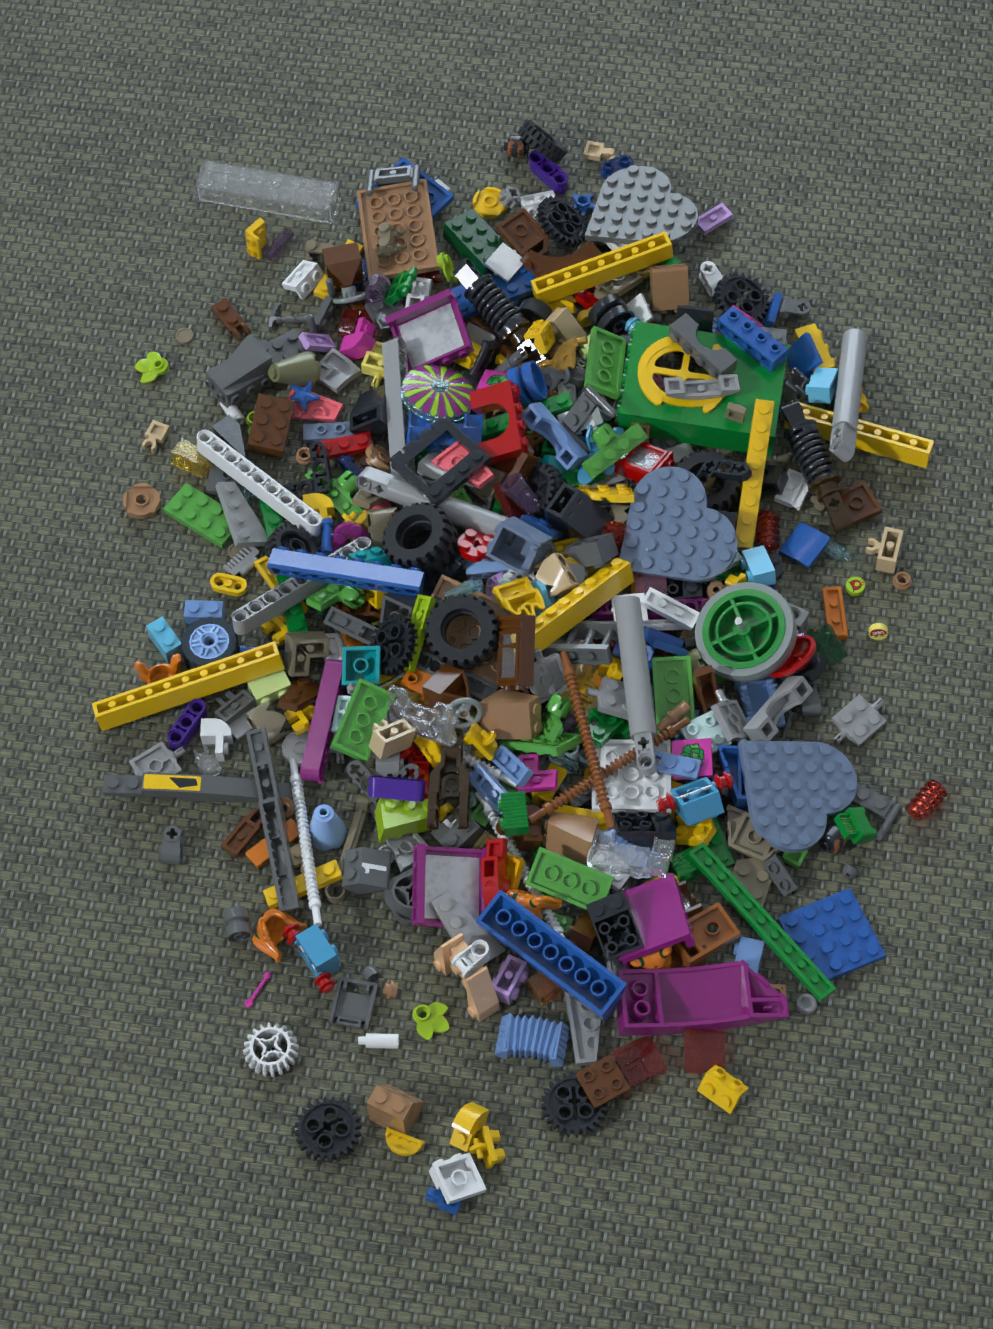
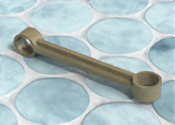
(362, 809)

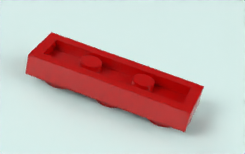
(347, 445)

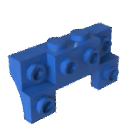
(472, 428)

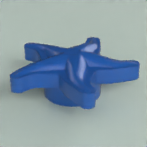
(583, 203)
(303, 395)

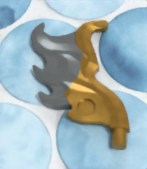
(558, 367)

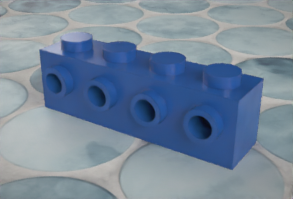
(752, 339)

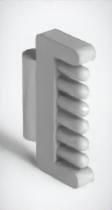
(243, 565)

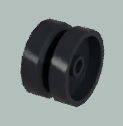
(610, 314)

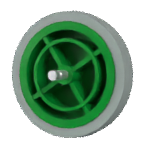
(746, 632)

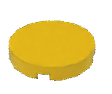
(487, 203)

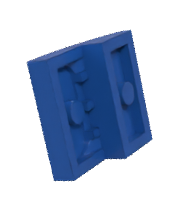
(804, 355)
(804, 545)
(664, 641)

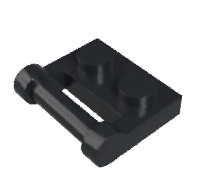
(486, 357)
(813, 668)

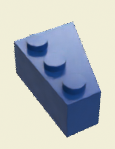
(730, 763)

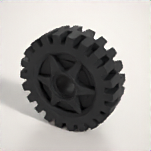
(542, 142)
(545, 483)
(292, 538)

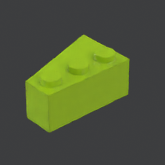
(400, 818)

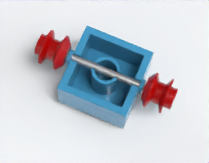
(697, 799)
(316, 952)

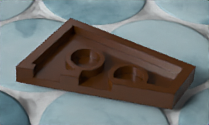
(299, 695)

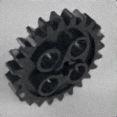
(561, 221)
(731, 289)
(397, 643)
(555, 1106)
(317, 1116)

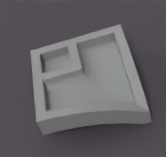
(337, 370)

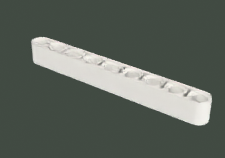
(258, 483)

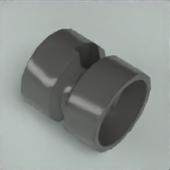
(237, 924)

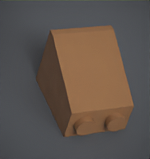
(669, 287)
(512, 715)
(570, 835)
(393, 1108)

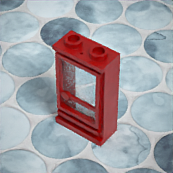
(642, 461)

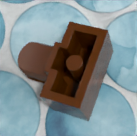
(530, 841)

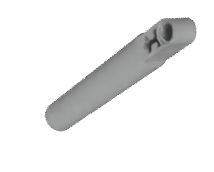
(848, 394)
(401, 492)
(636, 680)

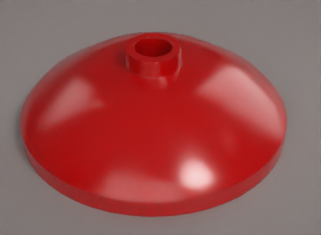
(799, 658)

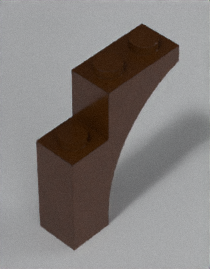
(542, 265)
(704, 689)

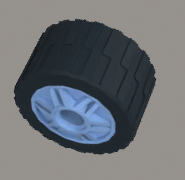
(208, 641)

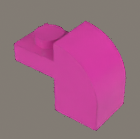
(357, 344)

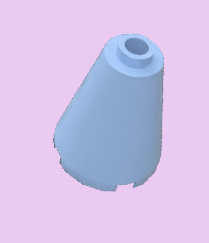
(327, 829)

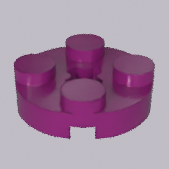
(346, 530)

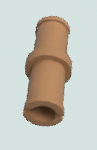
(674, 715)

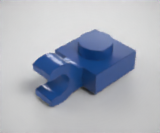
(435, 1195)

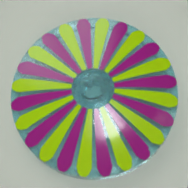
(436, 393)

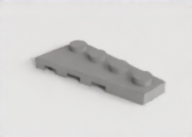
(242, 521)
(402, 847)
(458, 920)
(584, 1031)

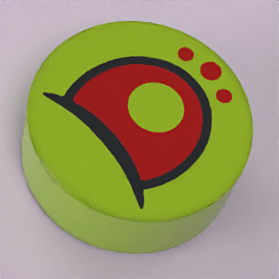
(855, 586)

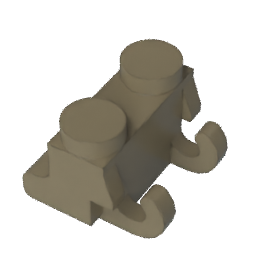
(387, 240)
(314, 246)

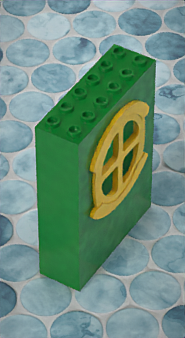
(692, 420)

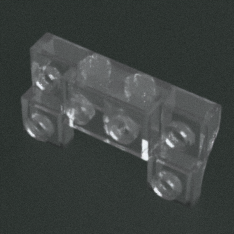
(429, 723)
(628, 858)

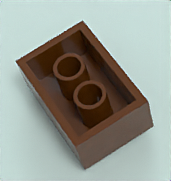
(270, 426)

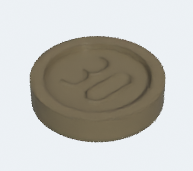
(184, 336)
(232, 551)

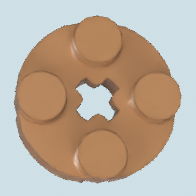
(378, 457)
(144, 510)

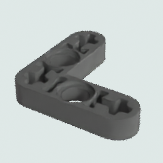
(363, 768)

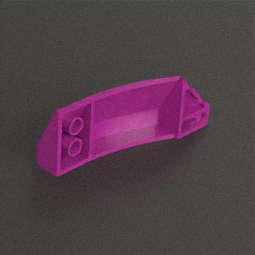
(696, 999)

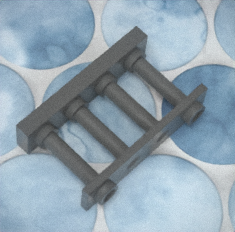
(587, 653)

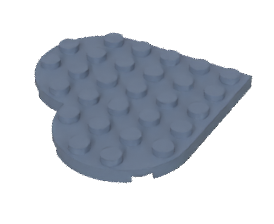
(674, 531)
(794, 790)

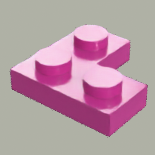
(541, 779)

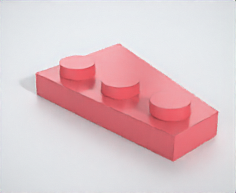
(319, 410)
(456, 453)

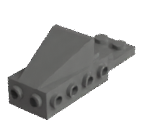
(248, 367)

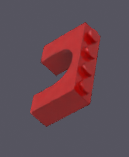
(513, 440)

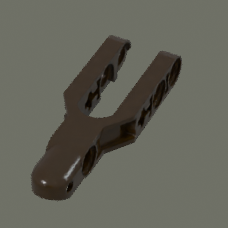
(450, 763)

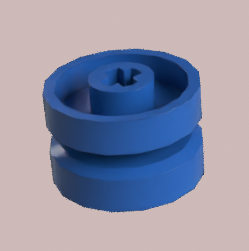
(530, 382)

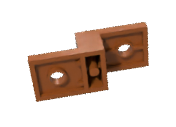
(705, 941)

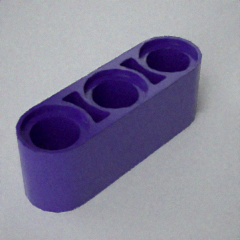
(548, 173)
(188, 716)
(396, 788)

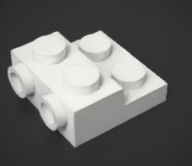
(457, 1178)

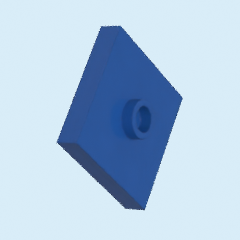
(543, 526)

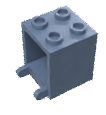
(526, 550)

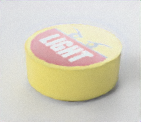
(878, 631)

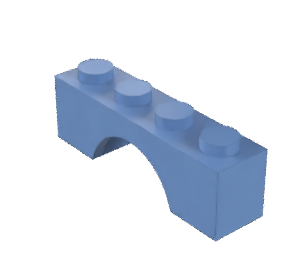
(567, 449)

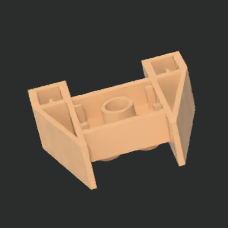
(479, 986)

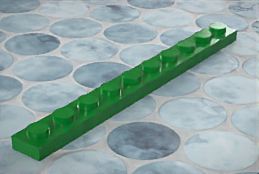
(497, 425)
(293, 616)
(761, 922)

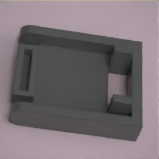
(353, 1008)

